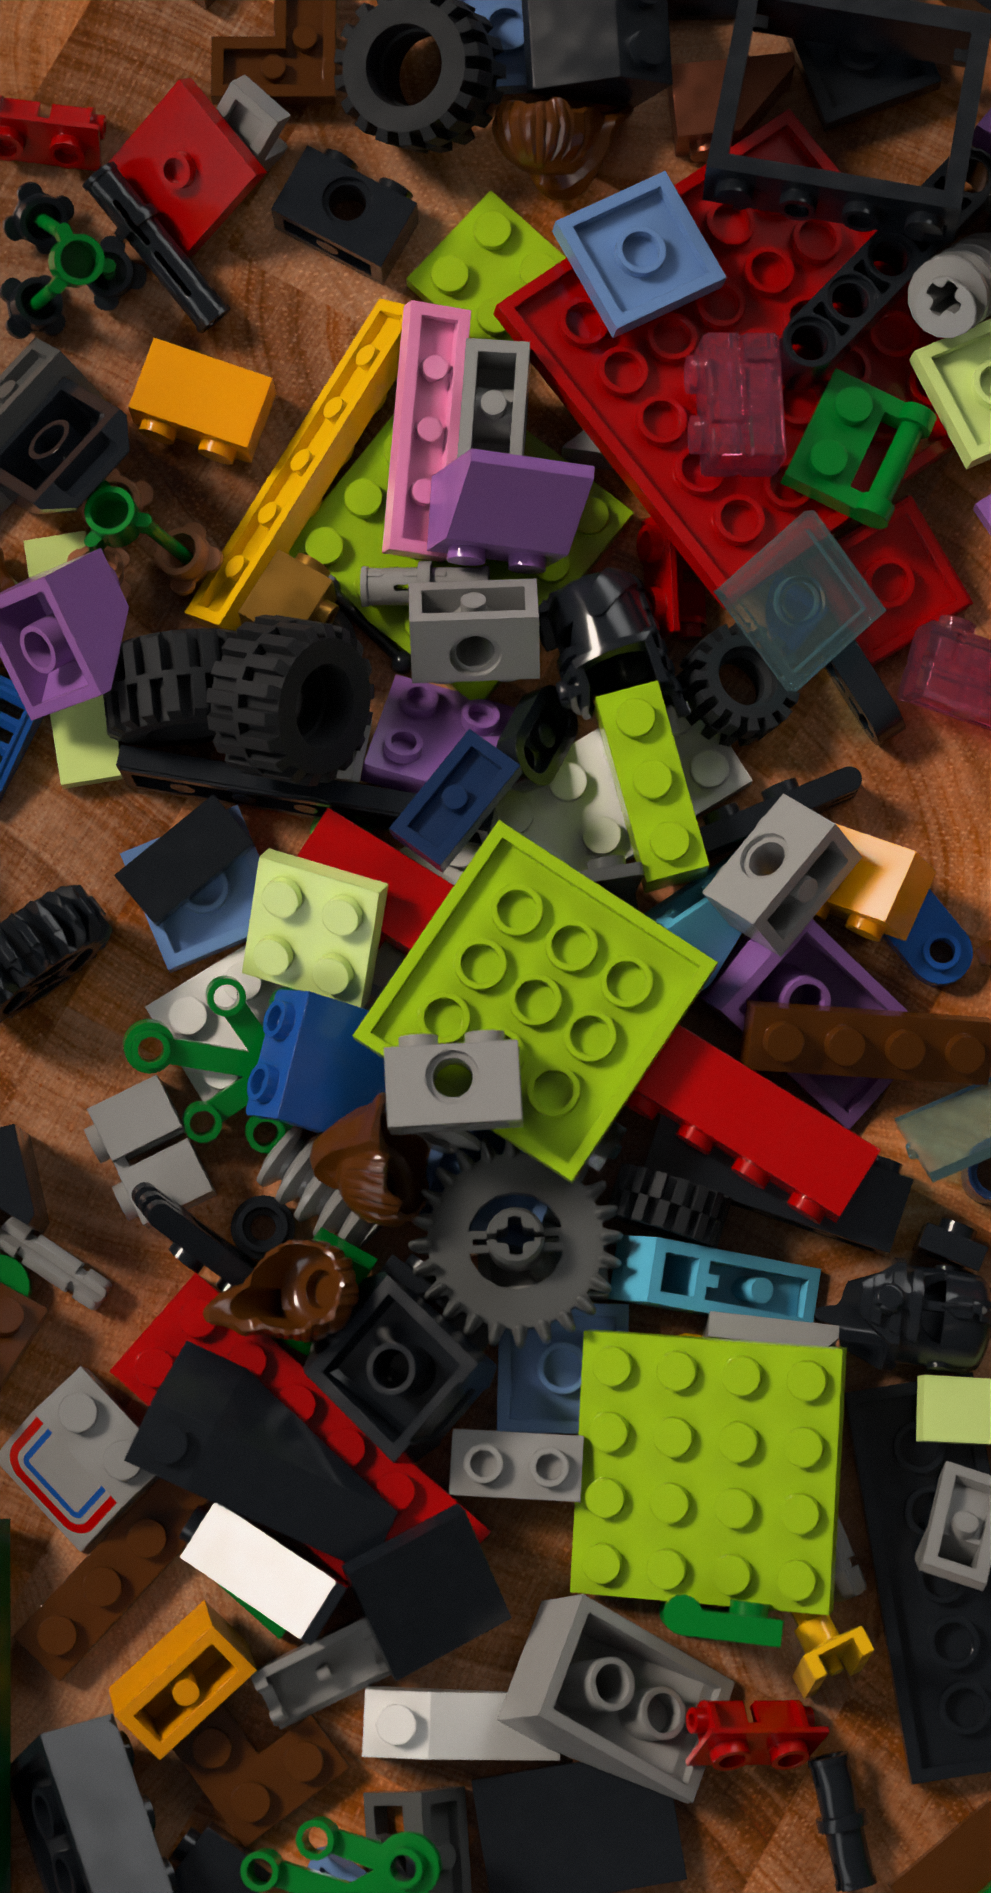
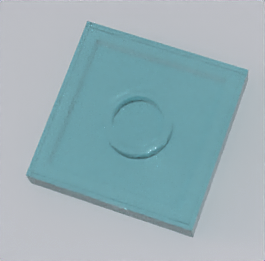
(800, 601)

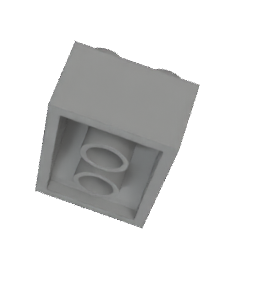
(610, 1695)

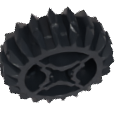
(48, 945)

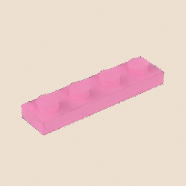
(424, 421)

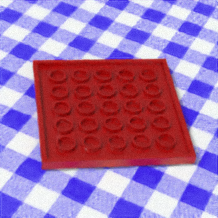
(632, 386)

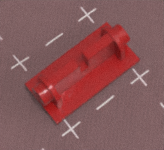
(64, 139)
(675, 603)
(778, 1736)

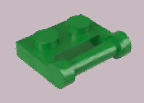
(839, 440)
(737, 1623)

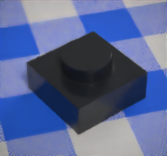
(951, 1244)

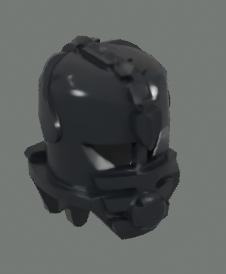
(606, 641)
(914, 1318)

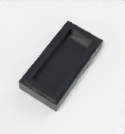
(184, 860)

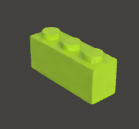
(651, 786)

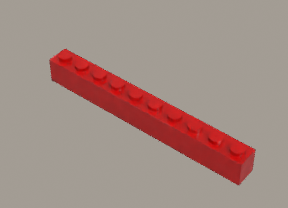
(689, 1081)

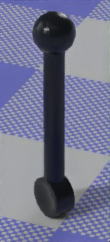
(399, 659)

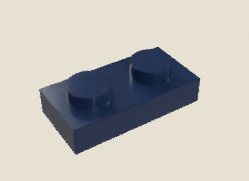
(456, 800)

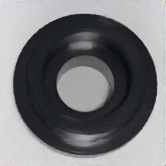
(251, 1210)

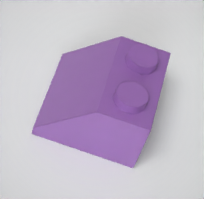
(507, 509)
(63, 633)

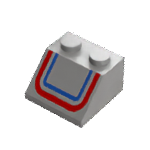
(74, 1456)

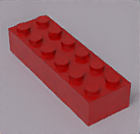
(182, 1320)

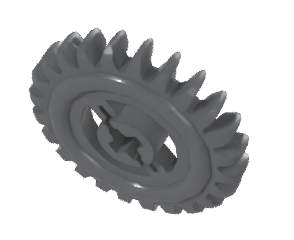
(451, 1244)

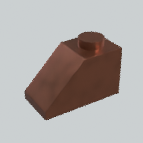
(697, 94)

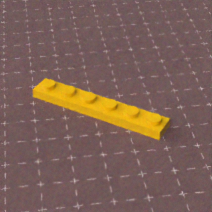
(306, 467)

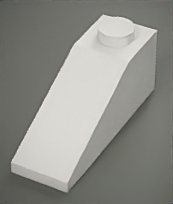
(442, 1726)

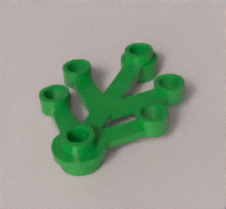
(211, 1058)
(355, 1848)

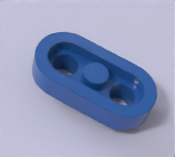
(934, 925)

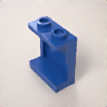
(311, 1064)

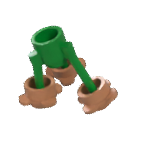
(117, 521)

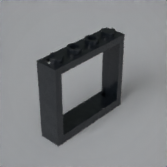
(856, 201)

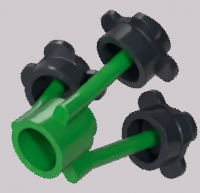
(72, 260)

